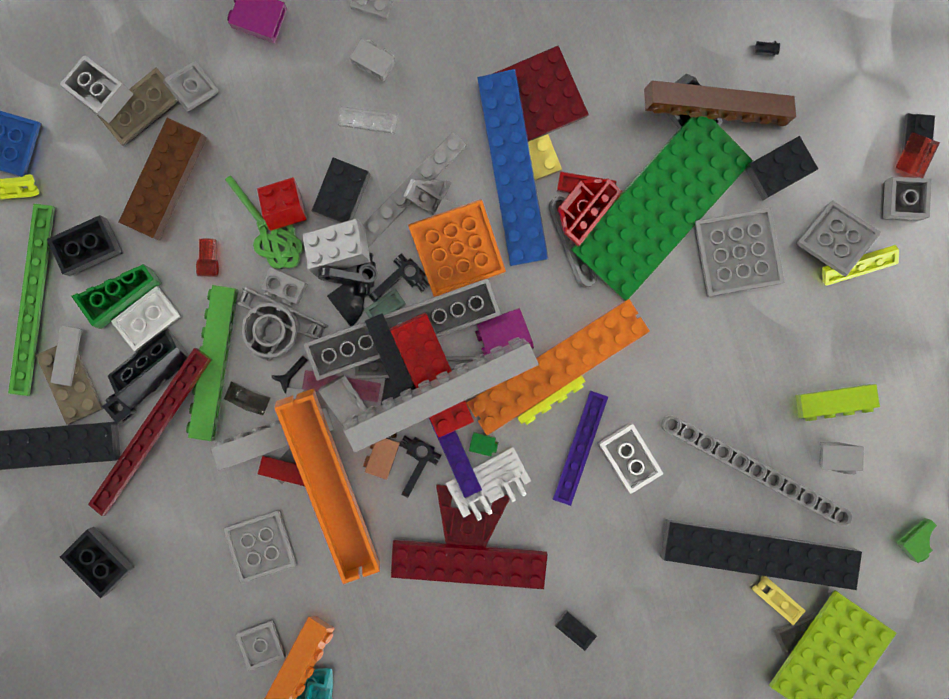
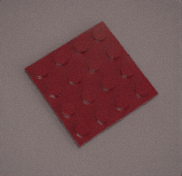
(547, 93)

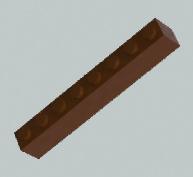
(719, 103)

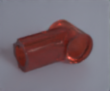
(207, 264)

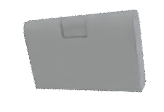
(342, 399)

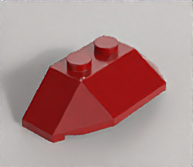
(586, 207)

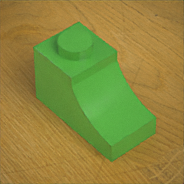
(917, 541)

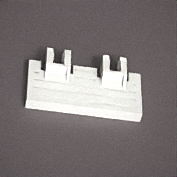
(492, 476)

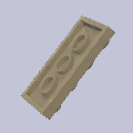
(148, 103)
(75, 400)

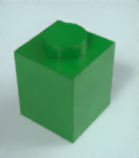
(483, 444)

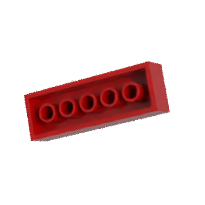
(424, 362)

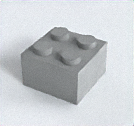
(907, 198)

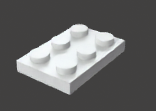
(146, 318)

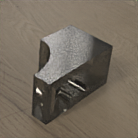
(247, 398)

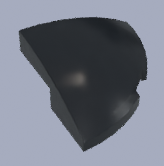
(348, 303)

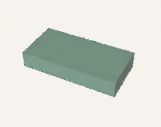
(388, 303)

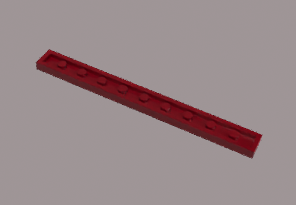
(149, 431)

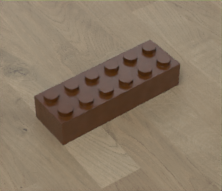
(162, 179)

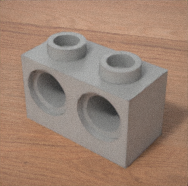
(285, 283)

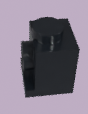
(111, 408)

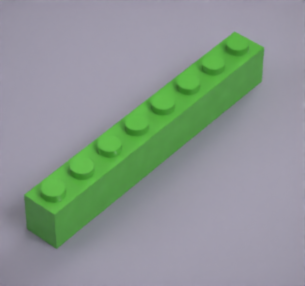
(216, 346)

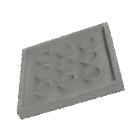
(739, 252)

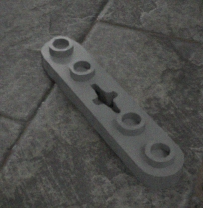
(583, 274)

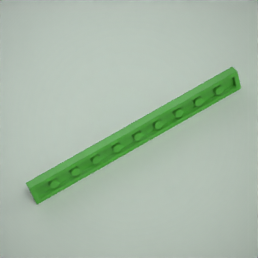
(31, 300)

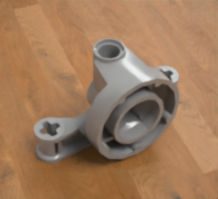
(259, 317)

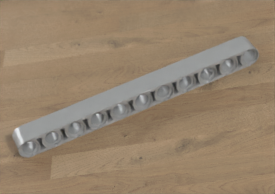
(763, 476)

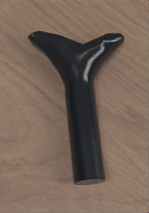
(285, 379)

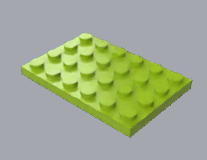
(833, 653)

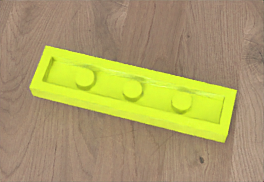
(868, 263)
(544, 406)

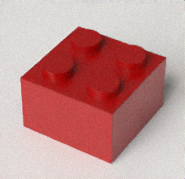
(281, 204)

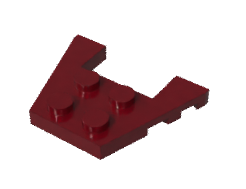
(468, 529)

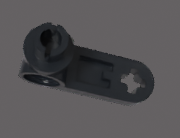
(353, 279)
(417, 279)
(411, 447)

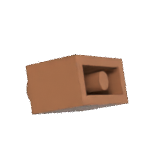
(381, 458)

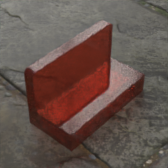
(917, 155)

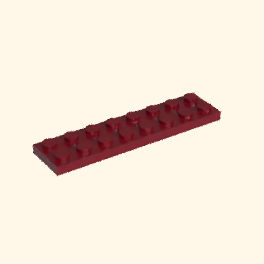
(468, 564)

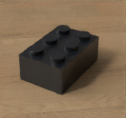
(781, 168)
(340, 191)
(84, 245)
(96, 562)

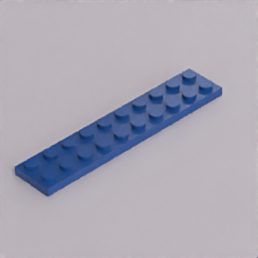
(512, 167)

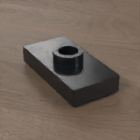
(575, 630)

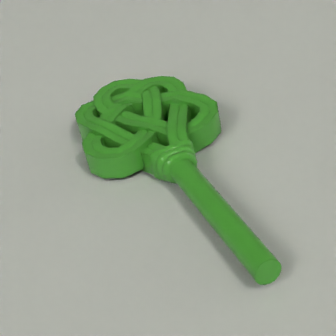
(265, 238)

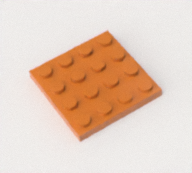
(457, 247)

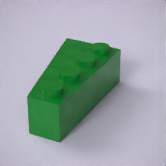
(115, 295)

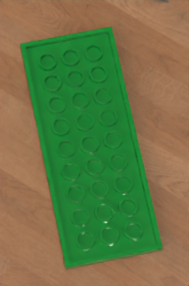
(662, 205)

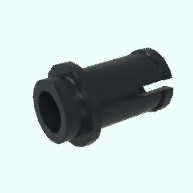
(767, 47)

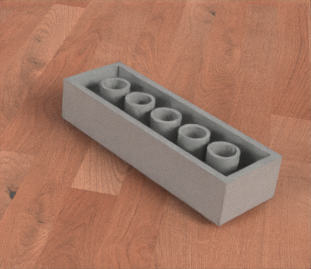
(246, 446)

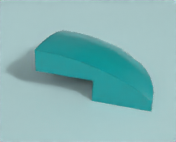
(318, 685)

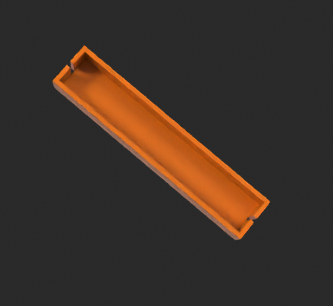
(559, 367)
(327, 485)

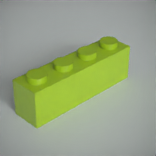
(837, 401)

